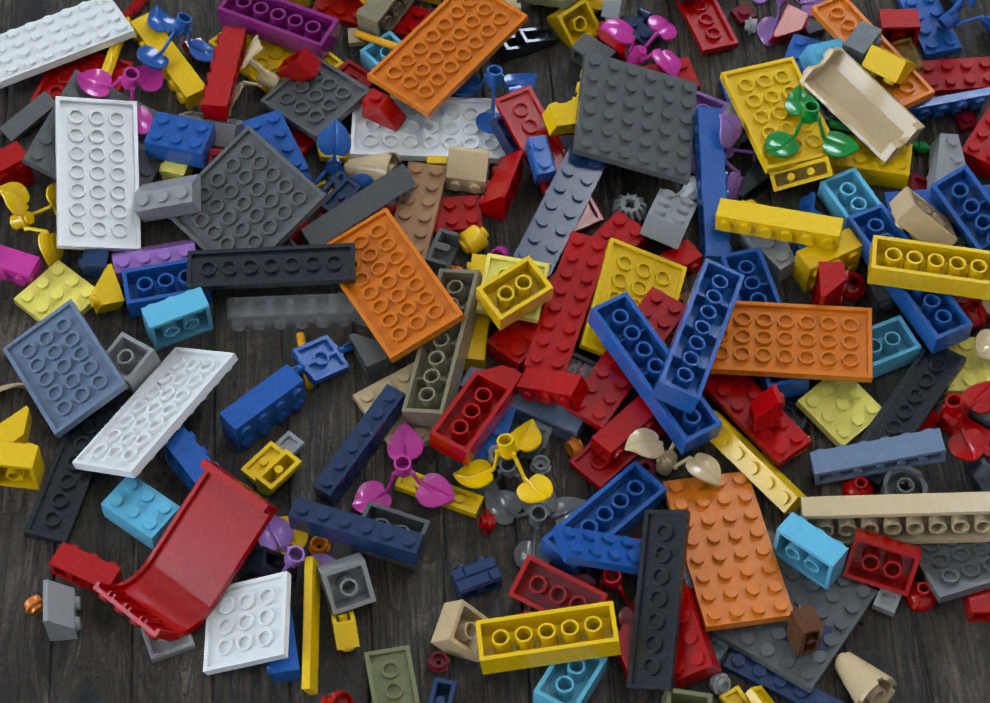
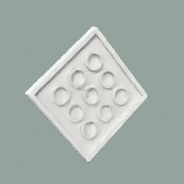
(249, 624)

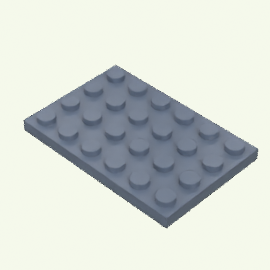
(65, 368)

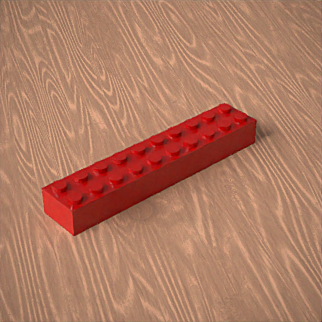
(513, 342)

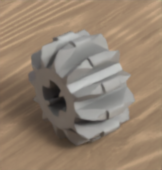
(631, 207)

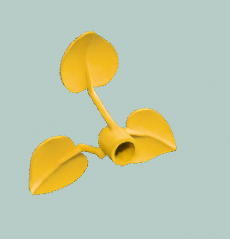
(16, 200)
(524, 438)

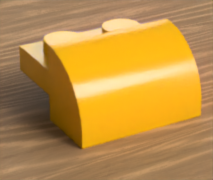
(271, 468)

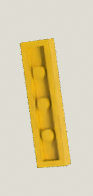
(464, 500)

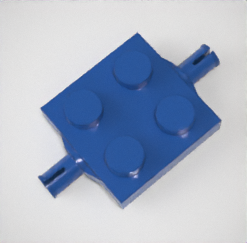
(321, 359)

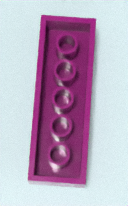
(282, 24)

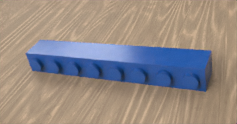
(710, 182)

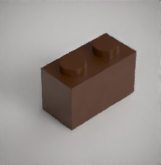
(804, 630)

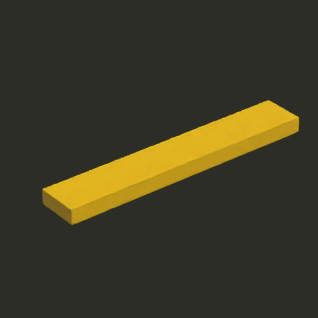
(311, 618)

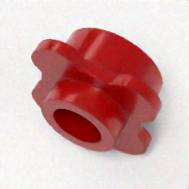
(487, 522)

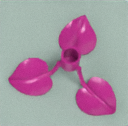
(623, 33)
(98, 81)
(402, 448)

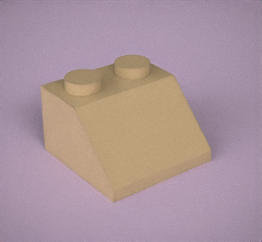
(467, 169)
(457, 630)

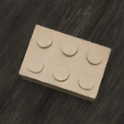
(921, 219)

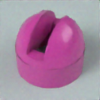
(500, 250)

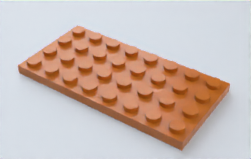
(446, 51)
(396, 287)
(797, 342)
(729, 553)

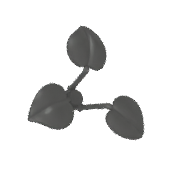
(510, 470)
(507, 505)

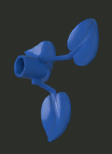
(952, 16)
(162, 22)
(494, 79)
(336, 141)

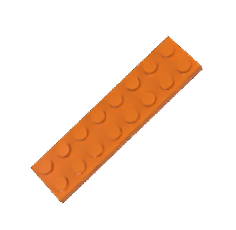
(840, 20)

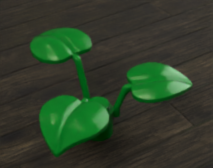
(802, 103)

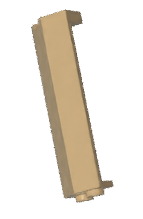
(861, 103)

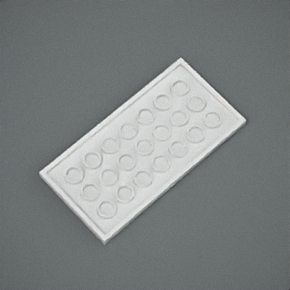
(61, 39)
(422, 136)
(96, 174)
(155, 412)

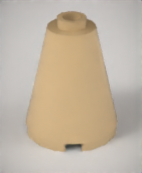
(372, 165)
(864, 680)

